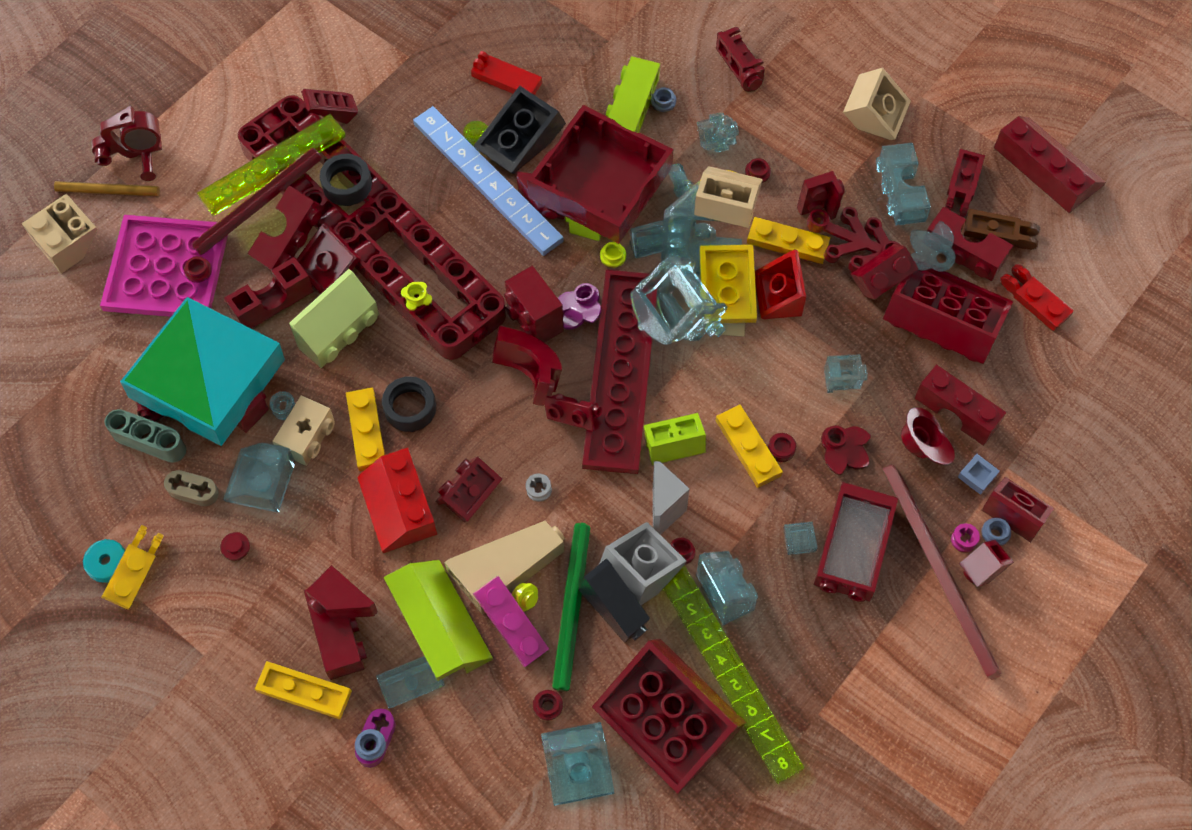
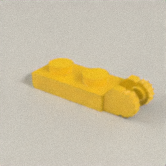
(131, 571)

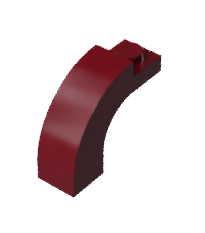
(531, 357)

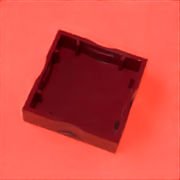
(600, 174)

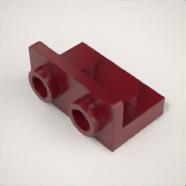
(820, 193)
(469, 488)

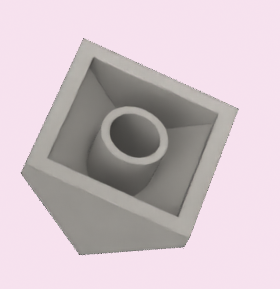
(669, 498)

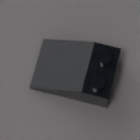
(520, 130)

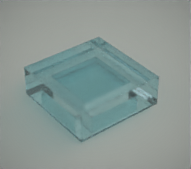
(800, 538)

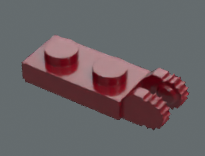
(964, 179)

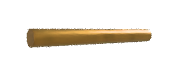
(98, 188)

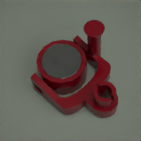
(138, 137)

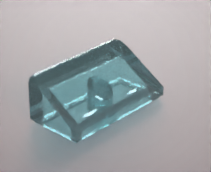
(646, 239)
(407, 682)

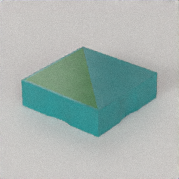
(203, 370)

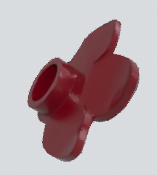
(849, 449)

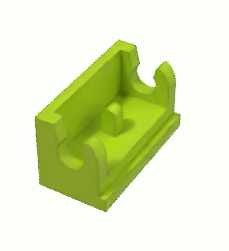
(675, 438)

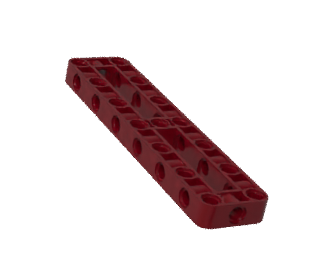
(430, 321)

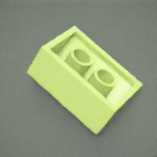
(334, 319)

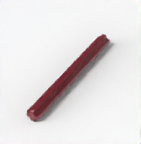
(256, 201)

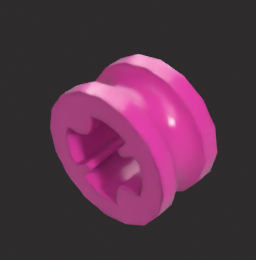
(965, 546)

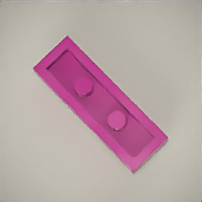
(510, 621)

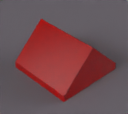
(781, 287)

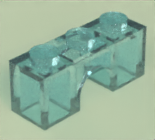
(905, 202)

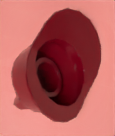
(925, 437)

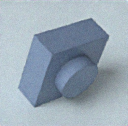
(978, 474)

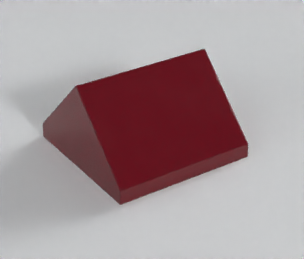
(1018, 508)

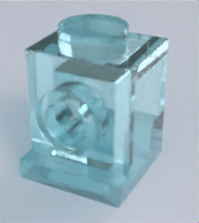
(844, 372)

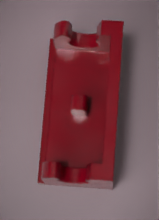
(736, 53)

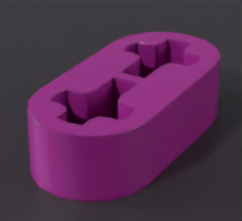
(387, 732)

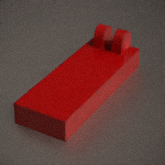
(504, 74)

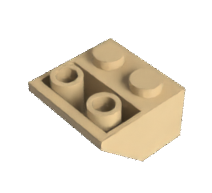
(727, 196)
(61, 232)

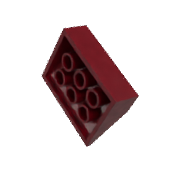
(948, 312)
(668, 714)

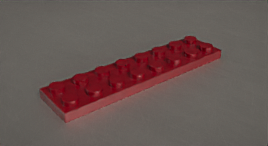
(619, 379)

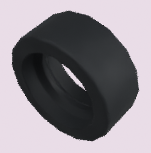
(342, 163)
(404, 385)

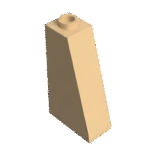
(511, 558)

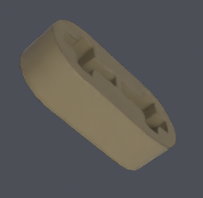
(189, 493)

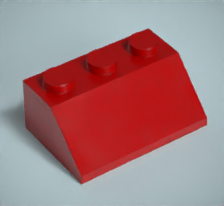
(396, 501)

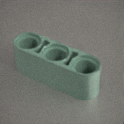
(138, 426)

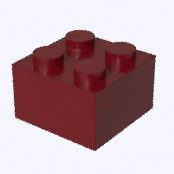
(534, 305)

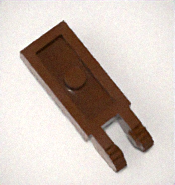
(981, 223)

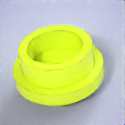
(613, 255)
(525, 595)

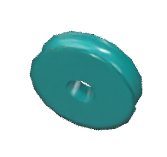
(96, 553)

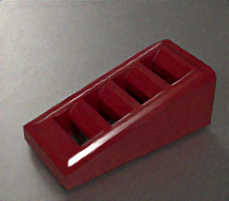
(338, 104)

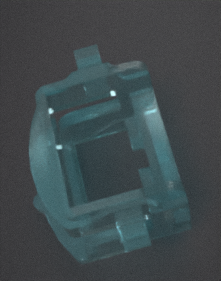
(700, 319)

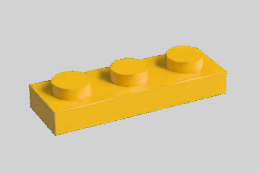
(787, 238)
(365, 427)
(749, 446)
(303, 690)

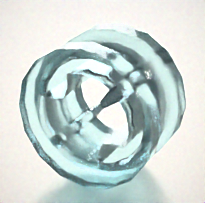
(275, 404)

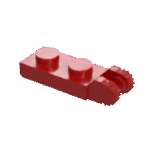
(1036, 297)

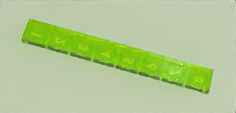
(733, 677)

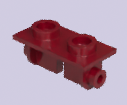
(570, 412)

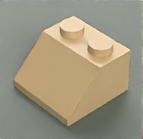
(877, 104)

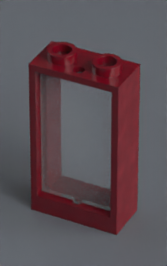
(855, 542)

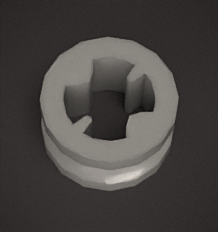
(532, 480)

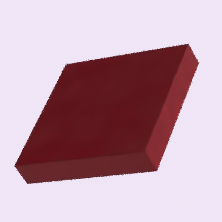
(326, 258)

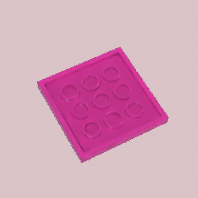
(150, 266)

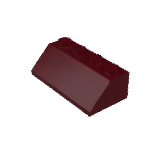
(1047, 163)

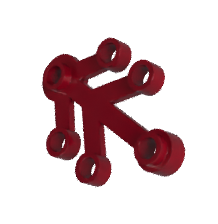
(858, 239)

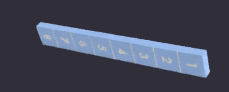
(488, 181)

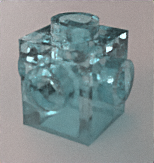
(717, 132)

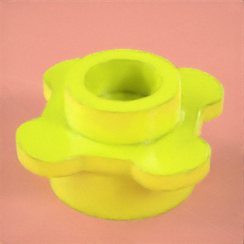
(416, 288)

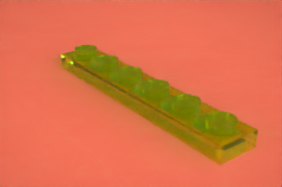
(269, 164)

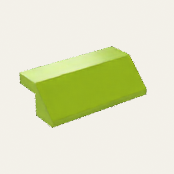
(437, 618)

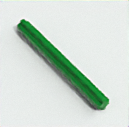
(571, 608)

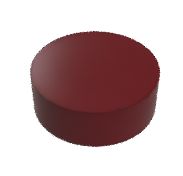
(782, 447)

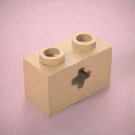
(305, 429)

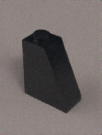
(614, 601)

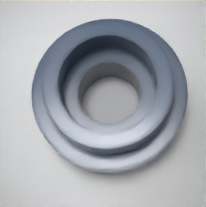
(663, 94)
(999, 525)
(366, 736)

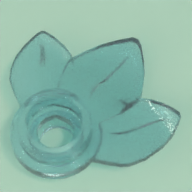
(929, 245)

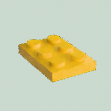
(730, 279)

